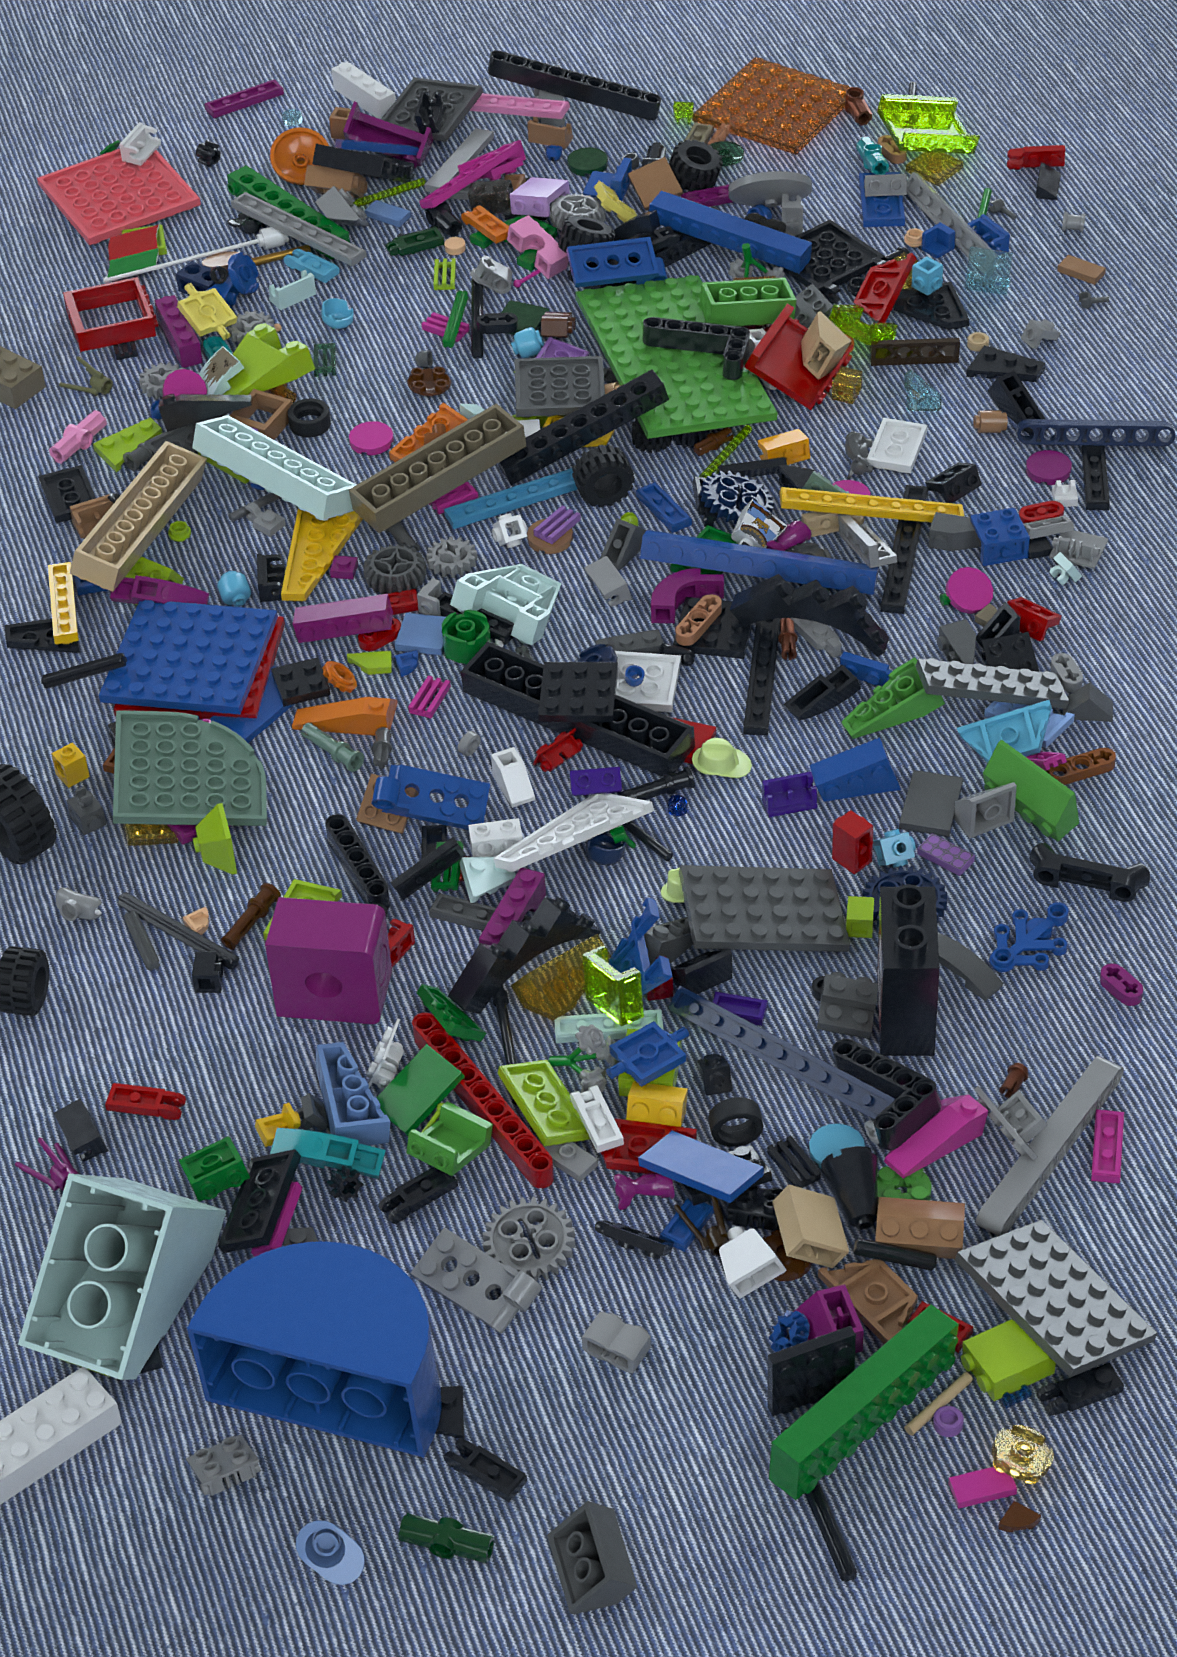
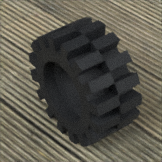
(640, 440)

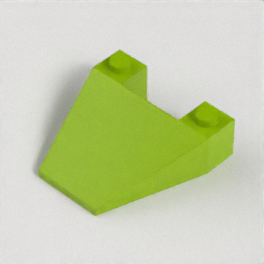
(268, 363)

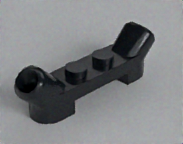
(1121, 882)

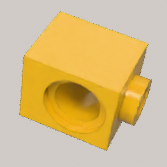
(70, 765)

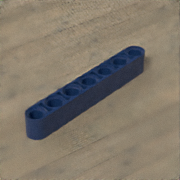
(1104, 439)

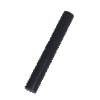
(648, 840)

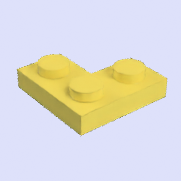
(612, 203)

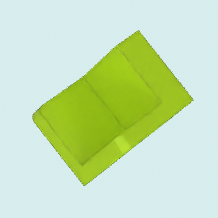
(860, 917)

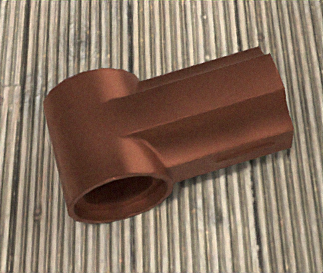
(857, 106)

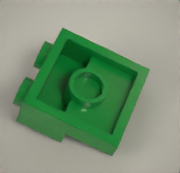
(214, 1169)

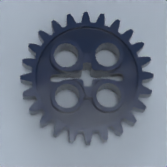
(721, 494)
(904, 877)

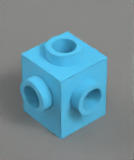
(927, 275)
(894, 848)

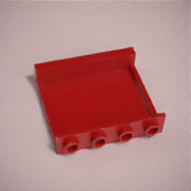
(780, 362)

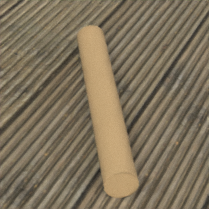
(942, 1400)

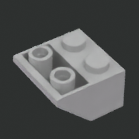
(339, 208)

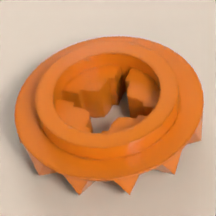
(339, 676)

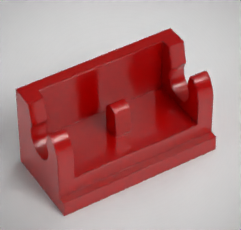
(400, 940)

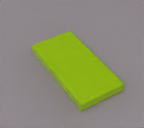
(544, 1102)

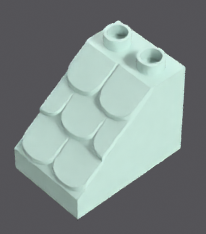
(117, 1272)

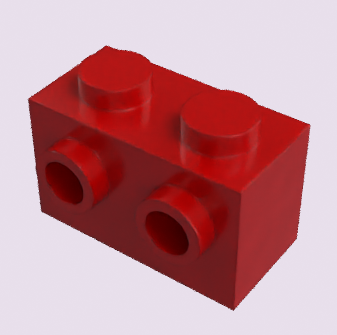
(852, 842)

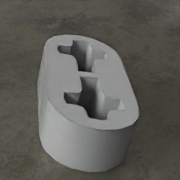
(1071, 671)

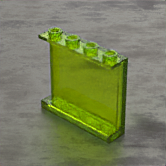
(925, 124)

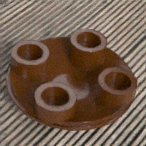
(429, 381)

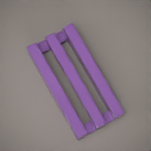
(554, 522)

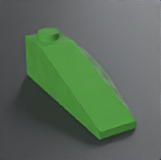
(892, 704)

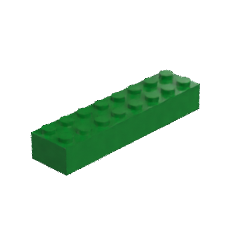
(863, 1402)

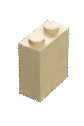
(810, 1226)

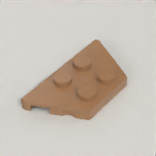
(877, 1295)

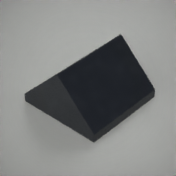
(704, 970)

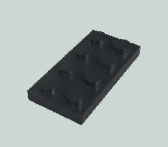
(259, 1201)

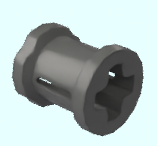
(137, 457)

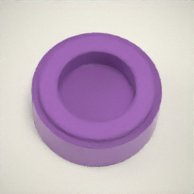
(948, 1421)

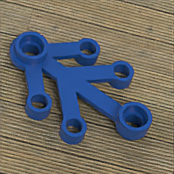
(1005, 959)

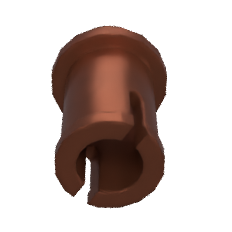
(1016, 1076)

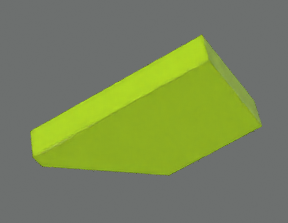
(372, 662)

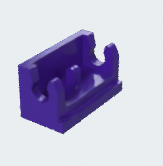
(789, 794)

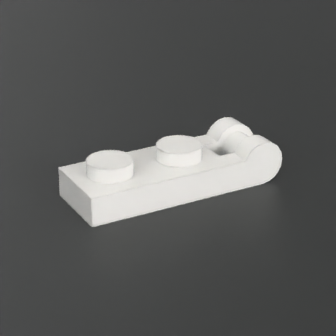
(597, 1119)

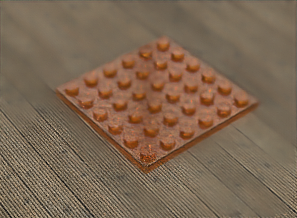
(774, 105)

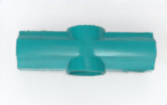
(872, 156)

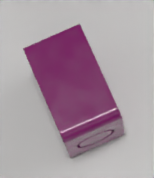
(329, 960)

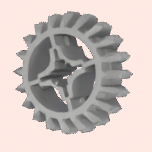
(575, 206)

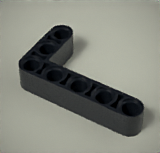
(701, 337)
(914, 1093)

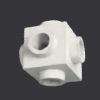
(517, 530)

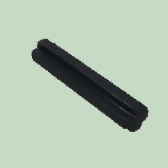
(895, 1254)

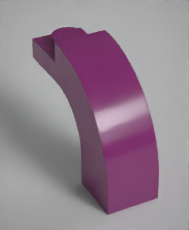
(676, 587)

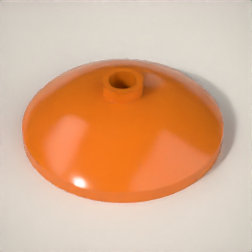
(292, 147)

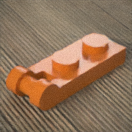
(486, 223)

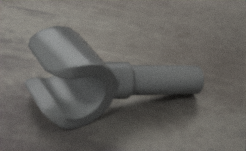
(998, 205)
(1087, 301)

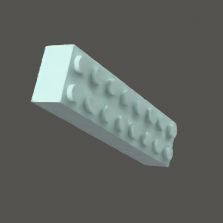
(274, 467)

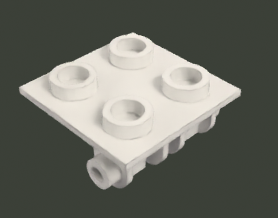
(387, 1059)

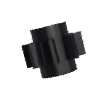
(208, 153)
(350, 1189)

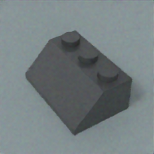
(591, 1559)

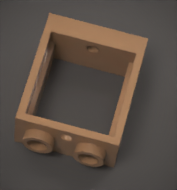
(322, 179)
(270, 403)

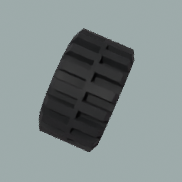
(695, 165)
(583, 231)
(596, 464)
(23, 980)

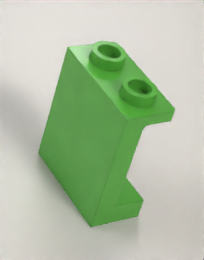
(451, 1140)

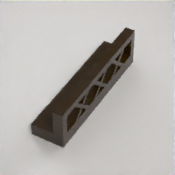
(914, 351)

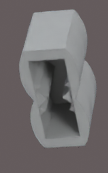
(616, 1342)

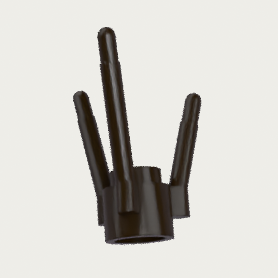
(715, 1236)

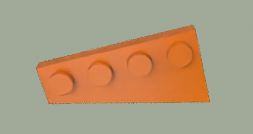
(409, 444)

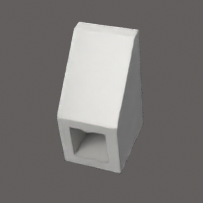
(512, 777)

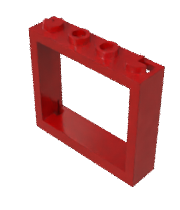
(106, 295)

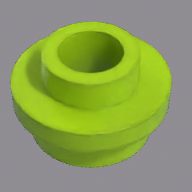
(179, 531)

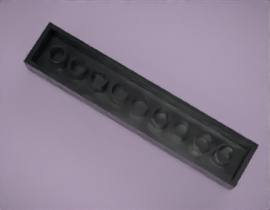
(634, 735)

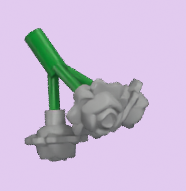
(743, 269)
(593, 1042)

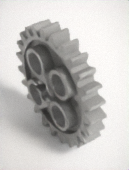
(553, 1230)

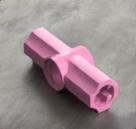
(78, 436)

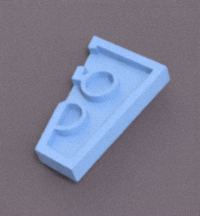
(1056, 725)

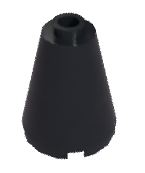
(854, 1184)

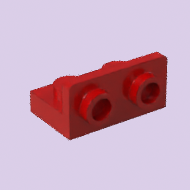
(1034, 617)

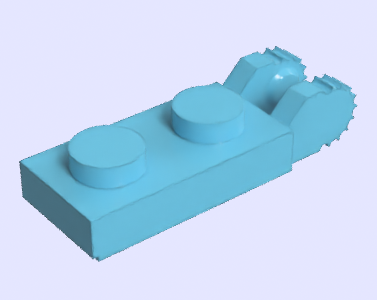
(319, 267)

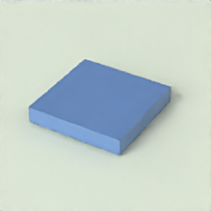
(420, 634)

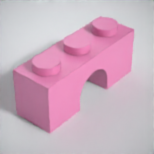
(530, 235)

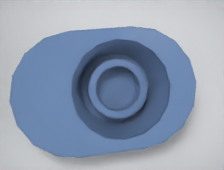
(330, 1552)

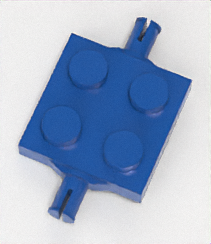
(647, 1053)

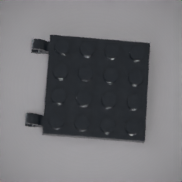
(835, 259)

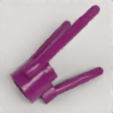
(59, 1171)

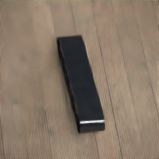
(356, 861)

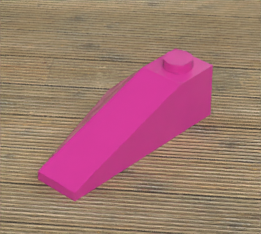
(955, 1125)

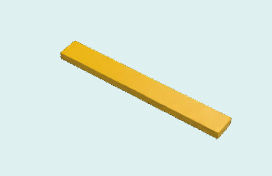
(865, 505)

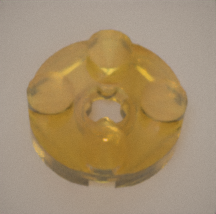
(1009, 1461)

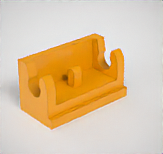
(790, 445)

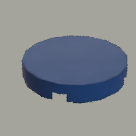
(243, 273)

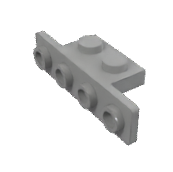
(1018, 1120)

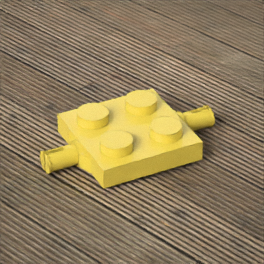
(207, 311)

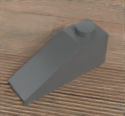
(952, 533)

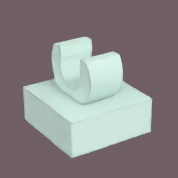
(1064, 568)

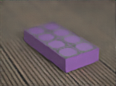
(946, 854)

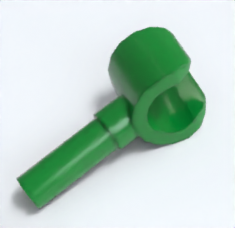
(620, 835)

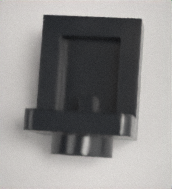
(715, 1074)

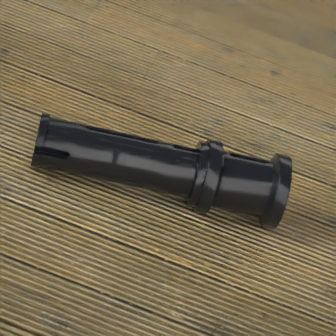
(667, 784)

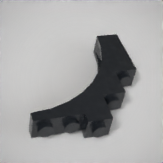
(811, 602)
(521, 942)

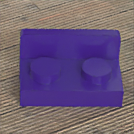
(595, 781)

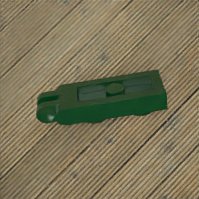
(415, 242)

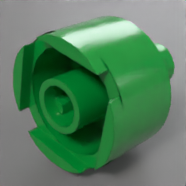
(464, 635)

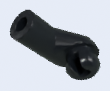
(686, 654)

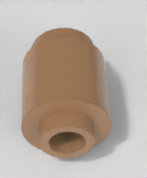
(990, 421)

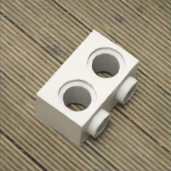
(494, 837)

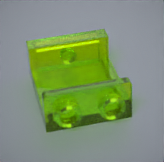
(848, 321)
(611, 991)

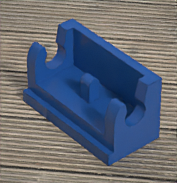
(991, 233)

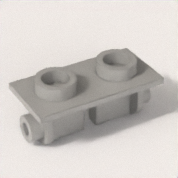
(885, 185)

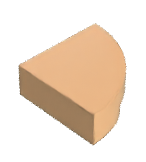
(197, 920)

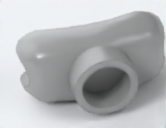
(77, 905)

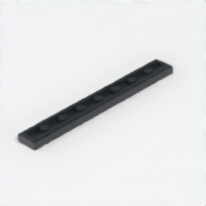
(905, 548)
(762, 677)

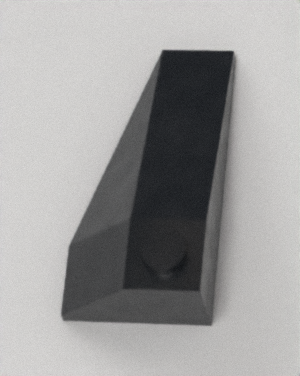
(192, 408)

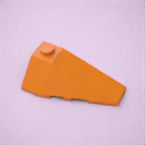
(351, 716)

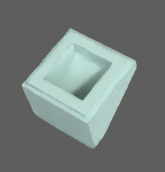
(470, 410)

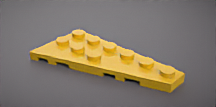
(313, 551)

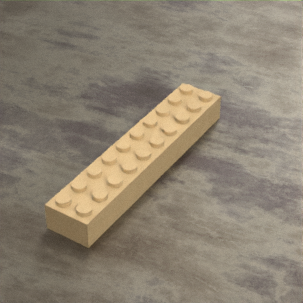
(138, 516)

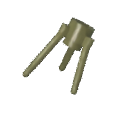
(98, 381)

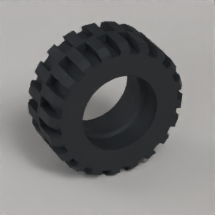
(24, 818)

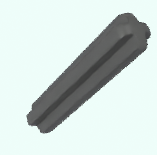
(142, 940)

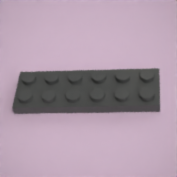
(991, 683)

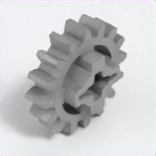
(246, 323)
(152, 379)
(451, 557)

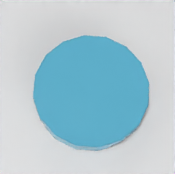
(831, 1140)

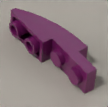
(160, 591)

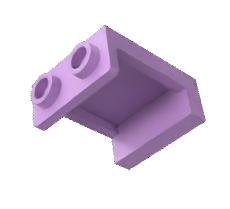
(535, 196)

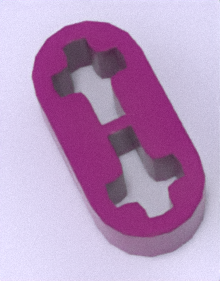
(1121, 984)

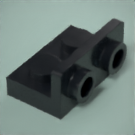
(955, 481)

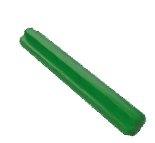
(455, 319)

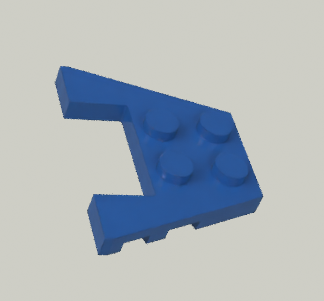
(633, 951)

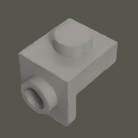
(1037, 330)
(427, 598)

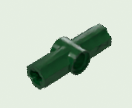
(446, 1538)

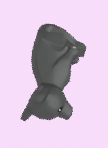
(856, 450)

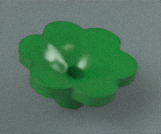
(111, 147)

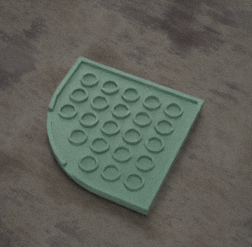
(181, 768)

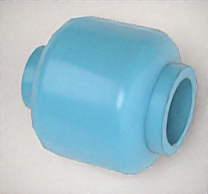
(527, 342)
(233, 588)

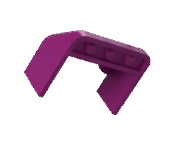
(371, 129)

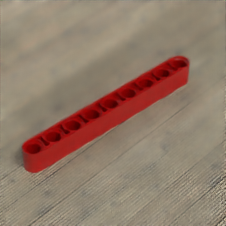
(488, 1104)

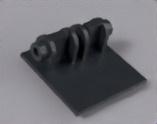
(1010, 651)
(754, 1202)

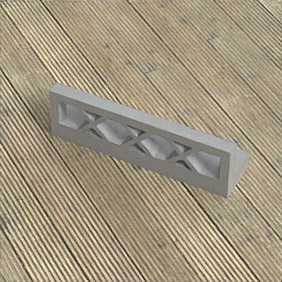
(865, 542)

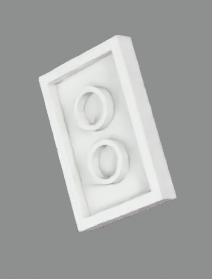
(897, 445)

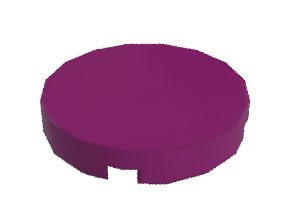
(1048, 467)

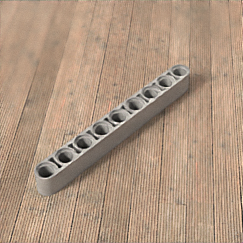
(1050, 1146)

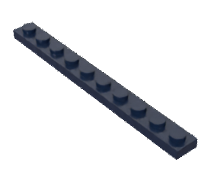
(779, 1053)

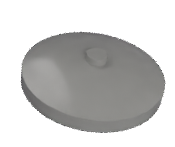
(768, 188)

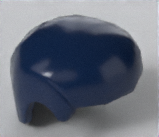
(604, 850)

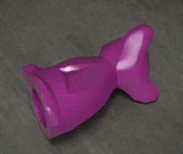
(795, 533)
(648, 1184)

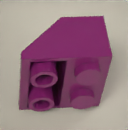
(830, 1311)

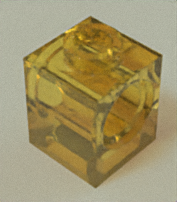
(847, 385)

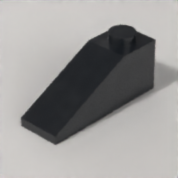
(1014, 399)

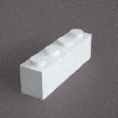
(362, 89)

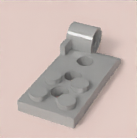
(516, 1286)

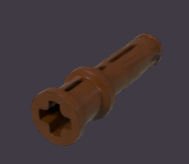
(256, 908)

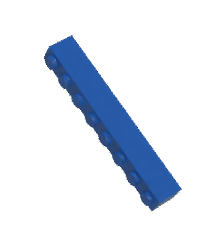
(731, 231)

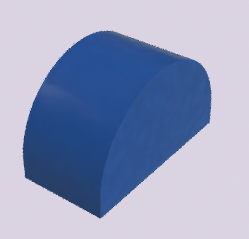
(323, 1344)

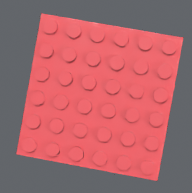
(115, 195)

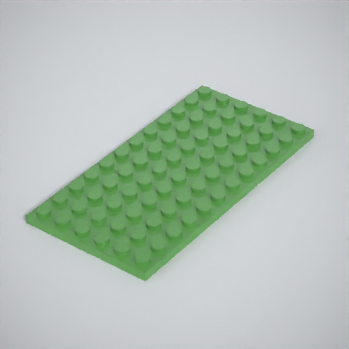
(693, 380)

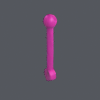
(517, 283)

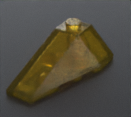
(557, 984)

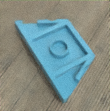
(1019, 728)

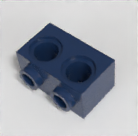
(197, 275)

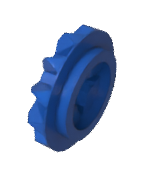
(798, 1330)

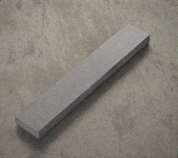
(468, 150)

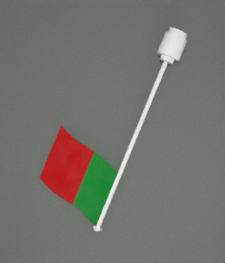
(138, 251)

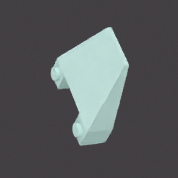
(513, 594)

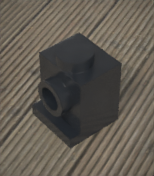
(207, 972)

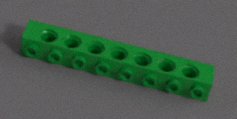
(253, 183)

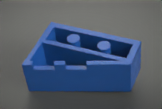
(855, 772)

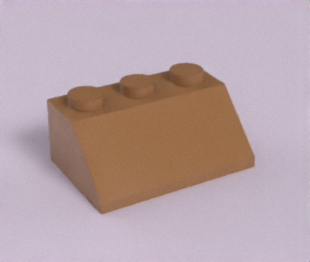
(921, 1225)

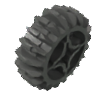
(394, 569)

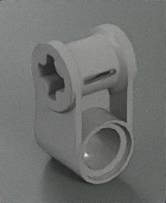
(493, 275)

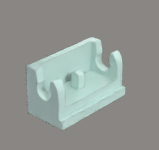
(293, 292)

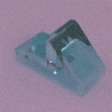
(921, 394)

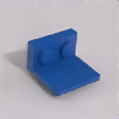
(618, 182)
(1001, 536)

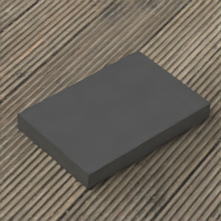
(930, 803)

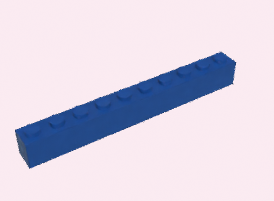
(757, 561)

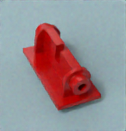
(563, 744)

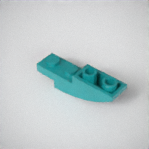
(330, 1150)

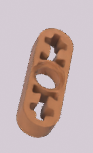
(696, 629)

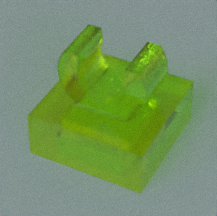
(683, 110)

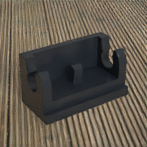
(429, 113)
(269, 577)
(80, 1130)

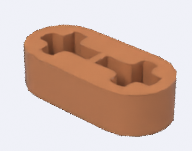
(891, 151)

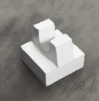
(1065, 494)

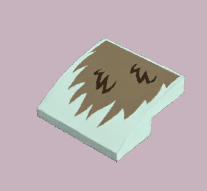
(219, 370)

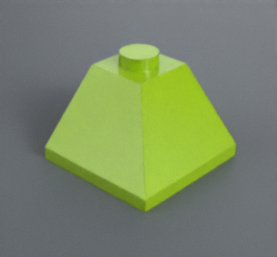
(215, 841)

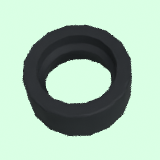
(308, 407)
(733, 1109)

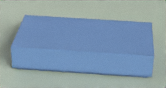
(388, 213)

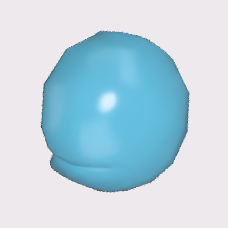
(336, 313)

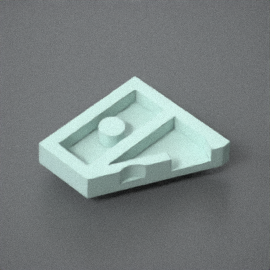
(483, 877)

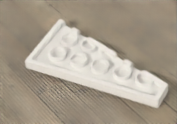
(578, 824)

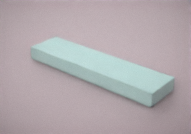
(568, 1026)

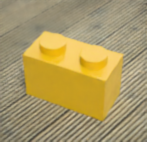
(657, 1104)

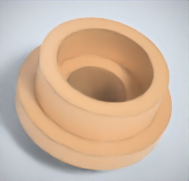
(913, 237)

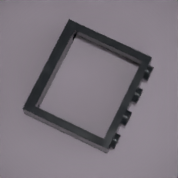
(363, 163)

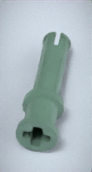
(339, 750)

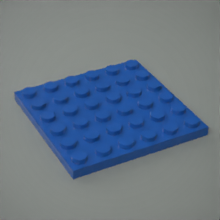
(190, 656)

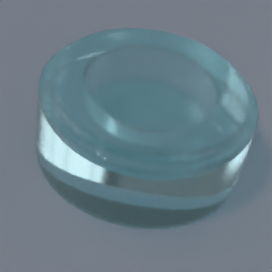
(292, 117)

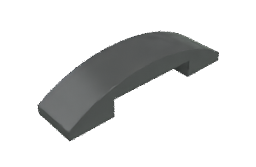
(977, 974)

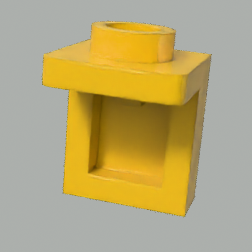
(268, 1125)

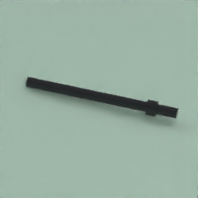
(500, 1001)

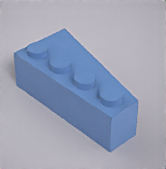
(347, 1097)

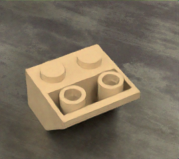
(823, 346)

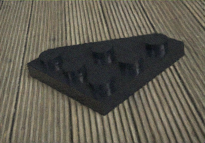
(938, 308)

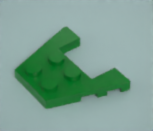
(528, 258)

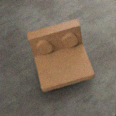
(375, 817)

